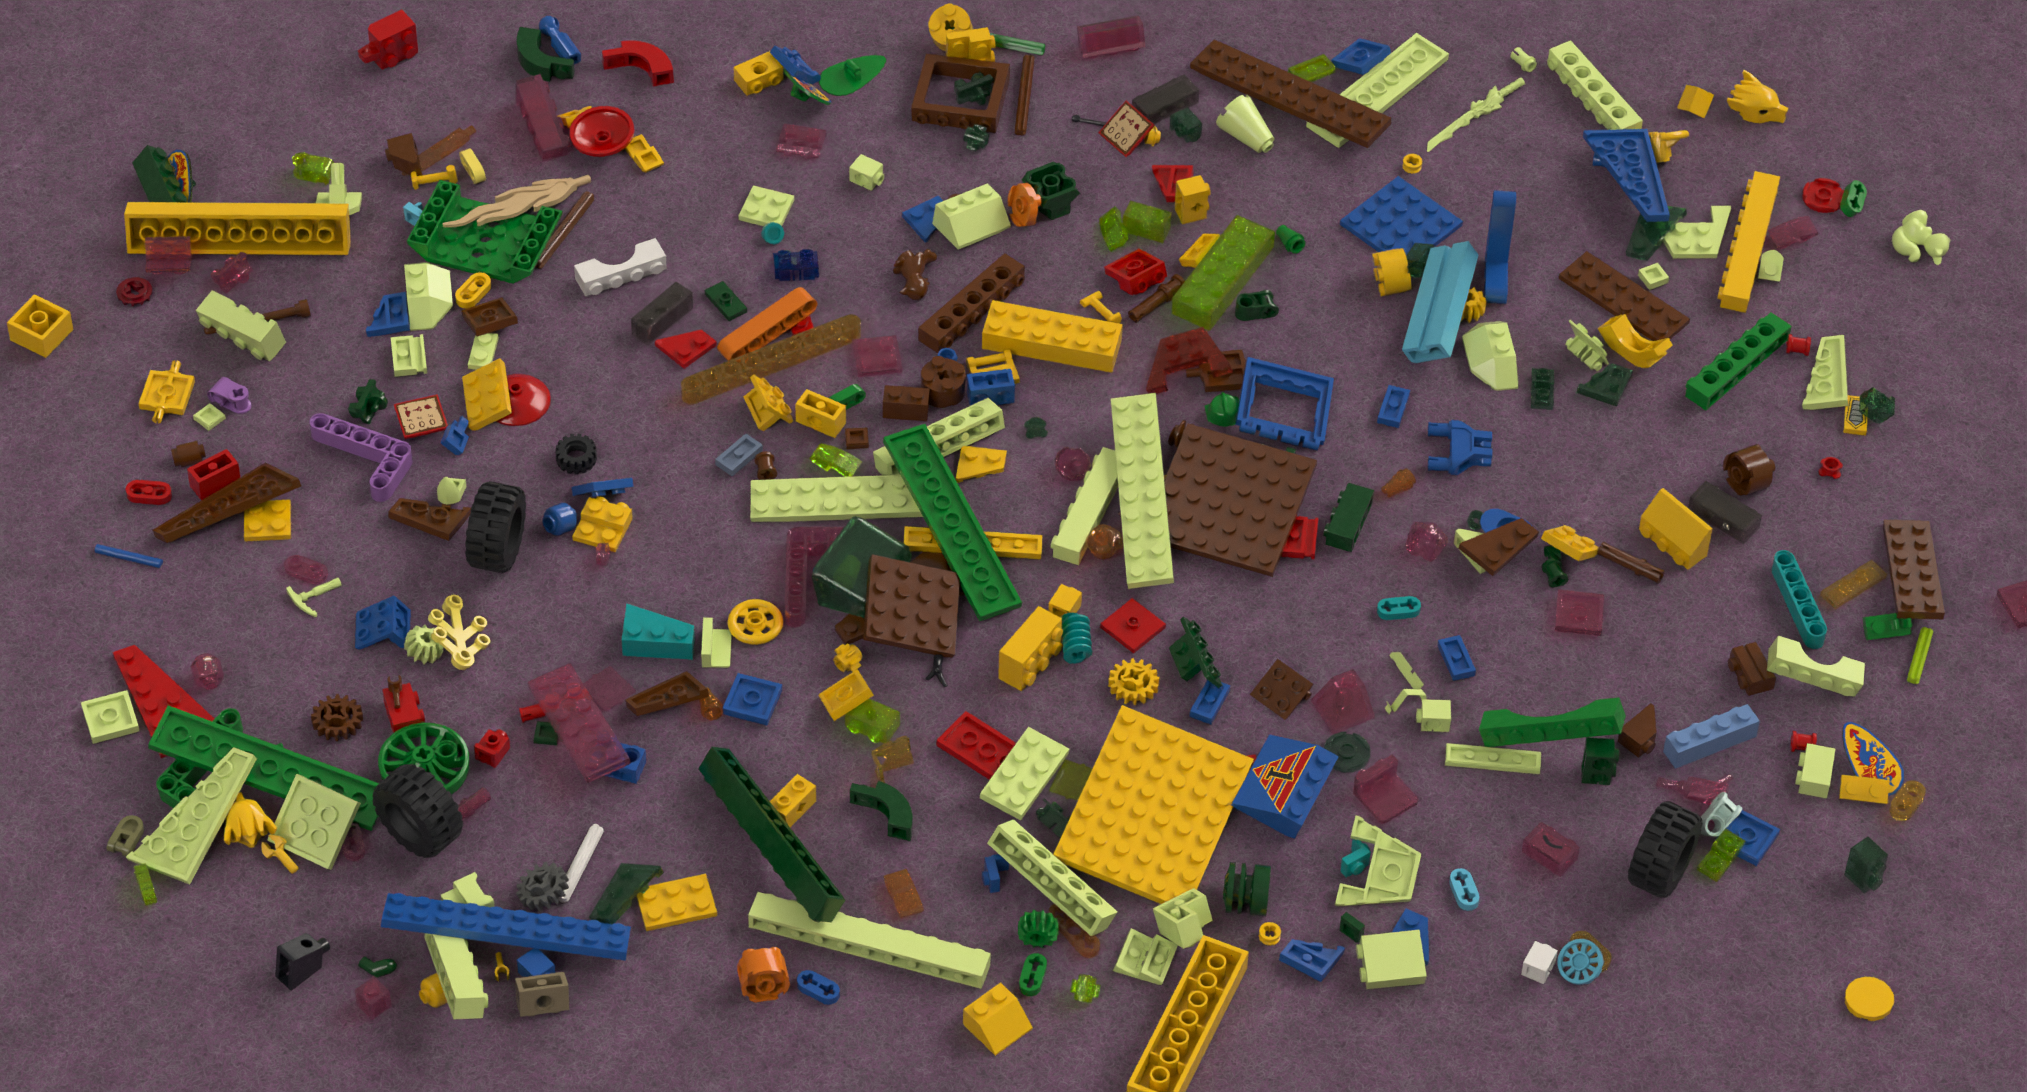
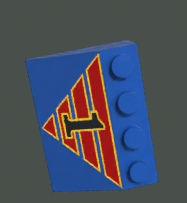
(1284, 783)

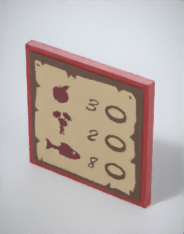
(1126, 129)
(420, 416)

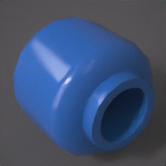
(559, 519)

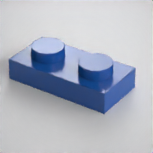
(1393, 406)
(1456, 658)
(1209, 702)

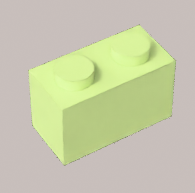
(1816, 770)

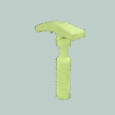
(316, 591)

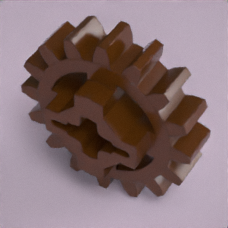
(337, 717)

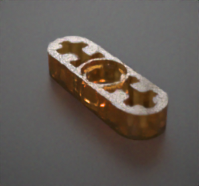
(1076, 940)

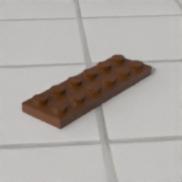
(1623, 296)
(1913, 569)

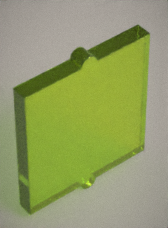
(1070, 780)

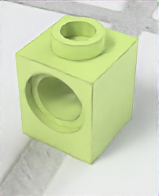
(866, 172)
(1434, 715)

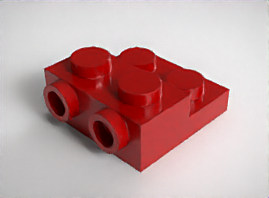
(1137, 271)

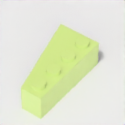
(240, 325)

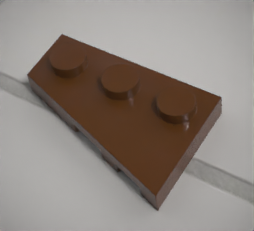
(434, 520)
(1499, 545)

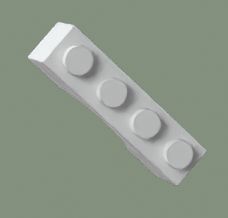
(596, 276)

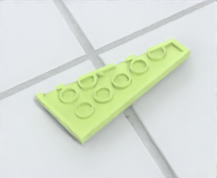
(192, 825)

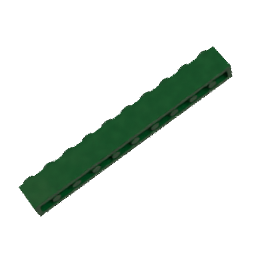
(771, 835)

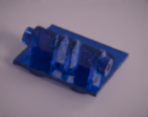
(804, 260)

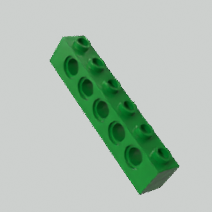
(1737, 361)

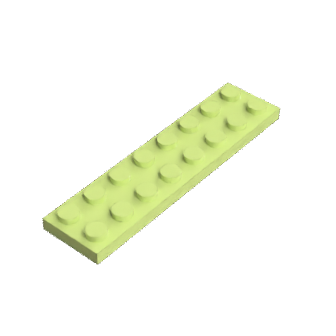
(1391, 79)
(831, 499)

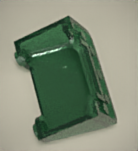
(843, 569)

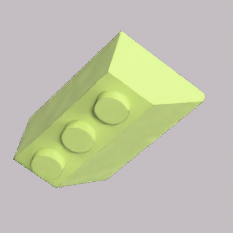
(971, 216)

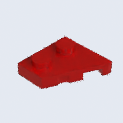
(1168, 175)
(686, 347)

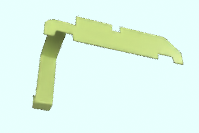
(1413, 679)

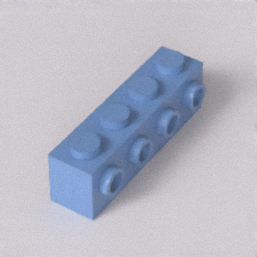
(1711, 736)

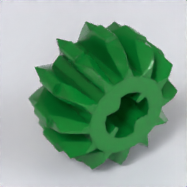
(1038, 928)

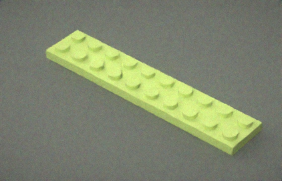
(1142, 491)

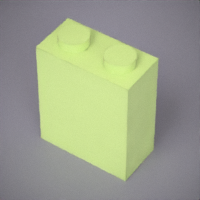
(1391, 959)

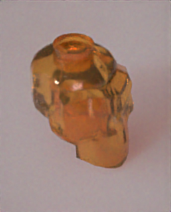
(1104, 541)

